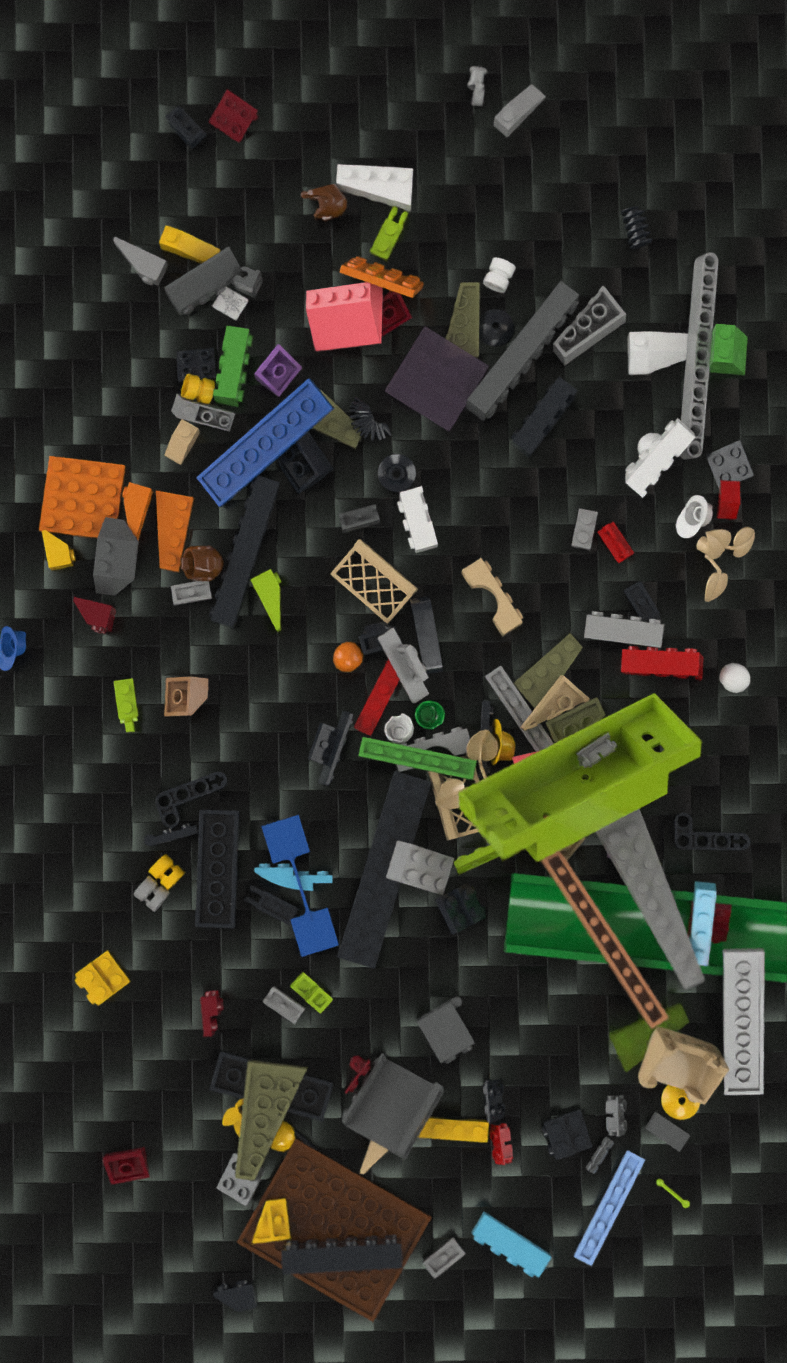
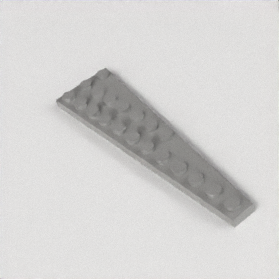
(638, 865)

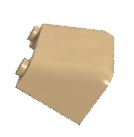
(683, 1063)

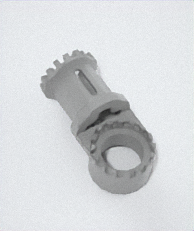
(476, 84)

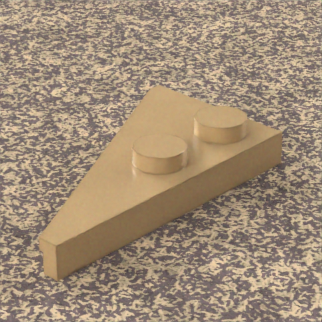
(559, 698)

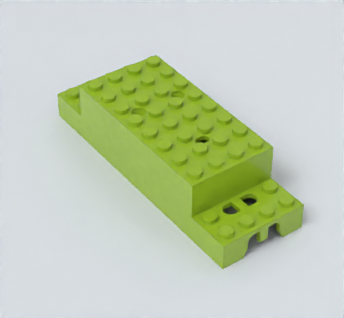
(576, 807)

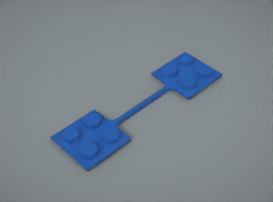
(313, 929)

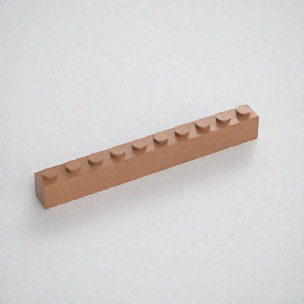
(604, 939)

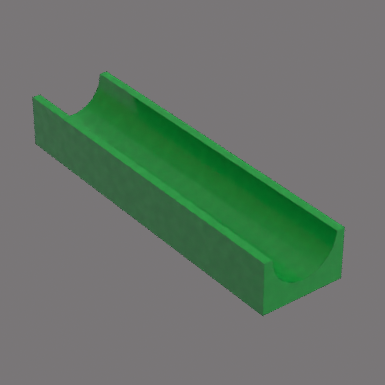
(546, 925)

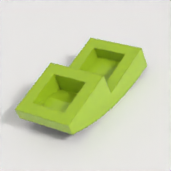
(311, 992)

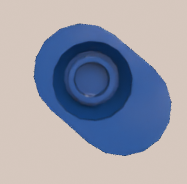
(11, 645)

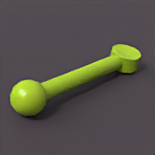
(685, 1203)

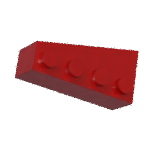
(662, 662)

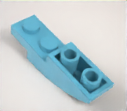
(285, 876)

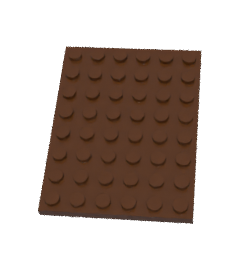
(337, 1203)

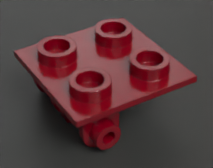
(233, 116)
(360, 1066)

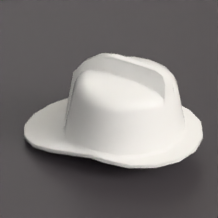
(694, 516)

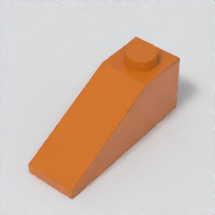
(136, 505)

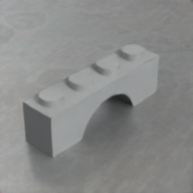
(454, 742)

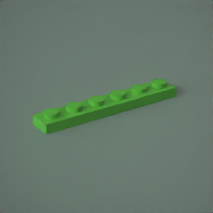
(417, 758)

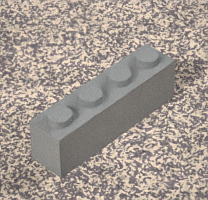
(624, 630)

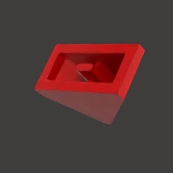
(728, 499)

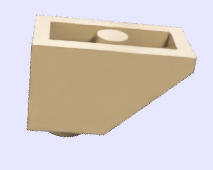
(181, 441)

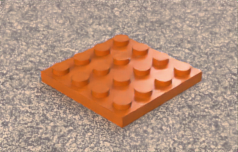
(377, 275)
(80, 496)

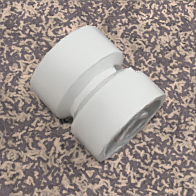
(500, 273)

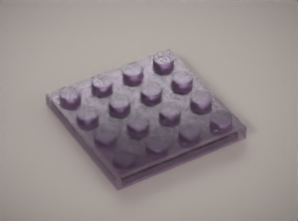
(436, 378)

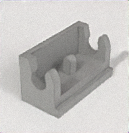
(284, 1004)

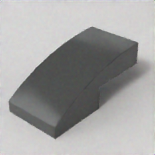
(667, 1131)

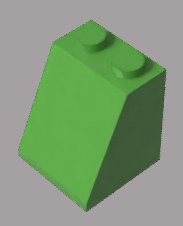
(728, 350)

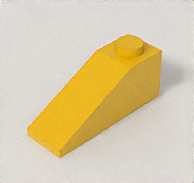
(186, 245)

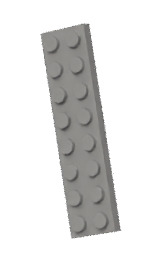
(743, 1021)

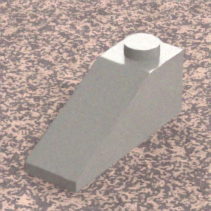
(517, 110)
(145, 264)

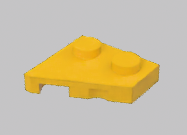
(273, 1222)

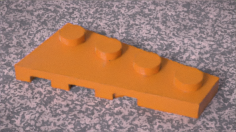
(173, 524)

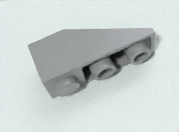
(202, 413)

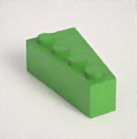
(232, 366)

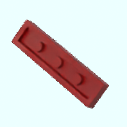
(377, 700)

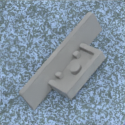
(406, 665)

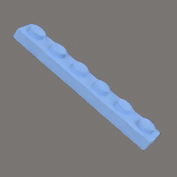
(609, 1207)

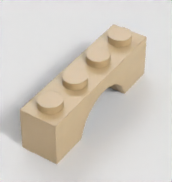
(479, 576)

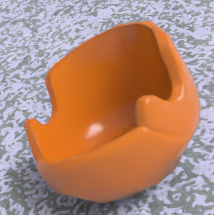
(348, 656)

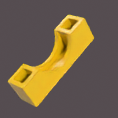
(456, 1129)

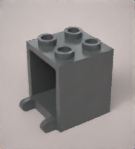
(446, 1031)

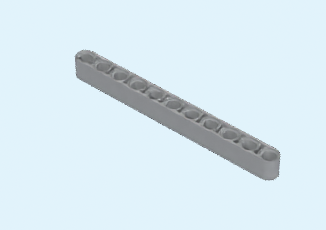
(702, 347)

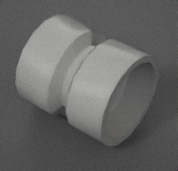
(148, 887)

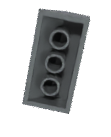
(203, 282)

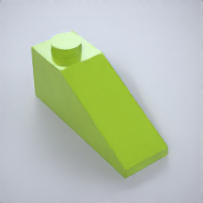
(270, 594)

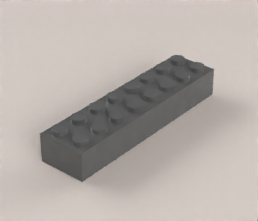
(523, 349)

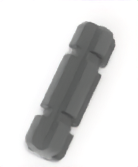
(599, 1155)

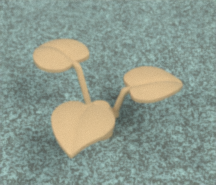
(713, 546)
(480, 747)

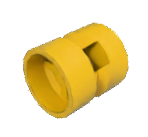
(198, 389)
(161, 867)

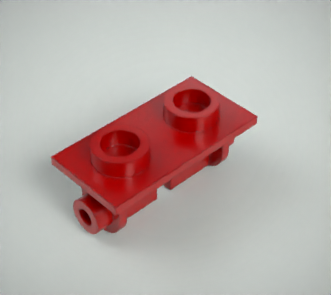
(615, 542)
(499, 1135)

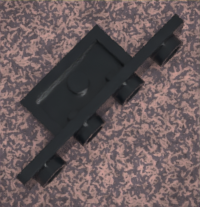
(328, 746)

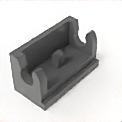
(248, 284)
(359, 518)

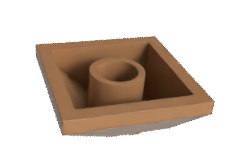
(184, 695)

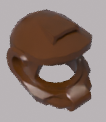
(330, 199)
(206, 566)

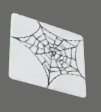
(230, 303)

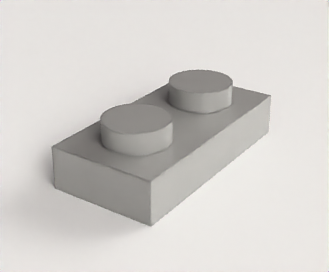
(584, 529)
(191, 592)
(443, 1257)

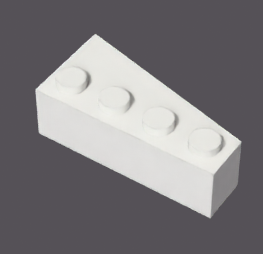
(377, 183)

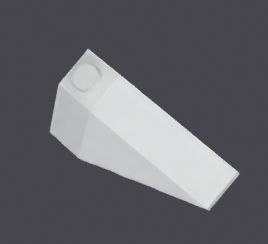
(655, 350)

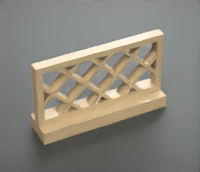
(386, 569)
(446, 814)

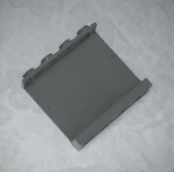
(392, 1106)

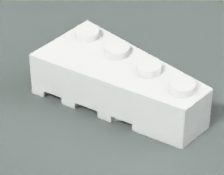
(658, 456)

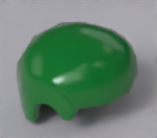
(429, 714)

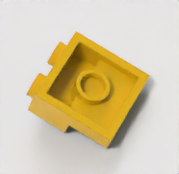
(101, 978)

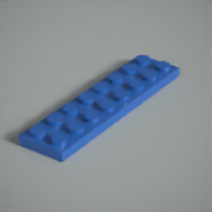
(265, 442)

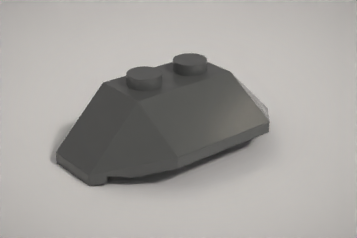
(115, 557)

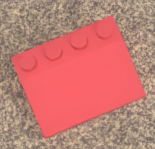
(345, 316)

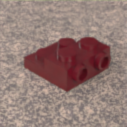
(720, 922)
(211, 1006)

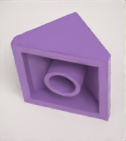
(277, 371)

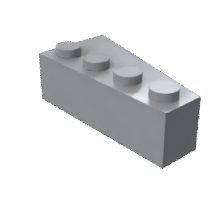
(590, 326)

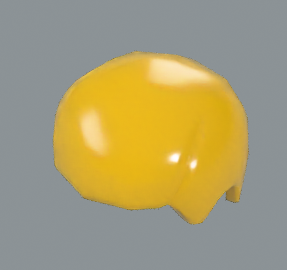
(284, 1137)

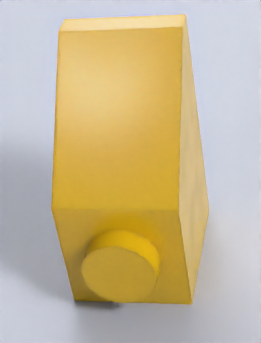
(58, 553)

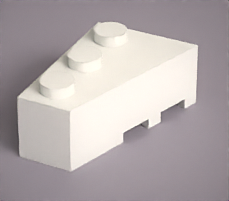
(417, 520)

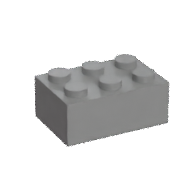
(420, 867)

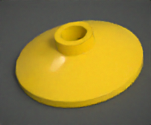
(672, 1107)

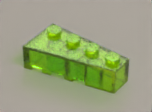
(633, 1040)

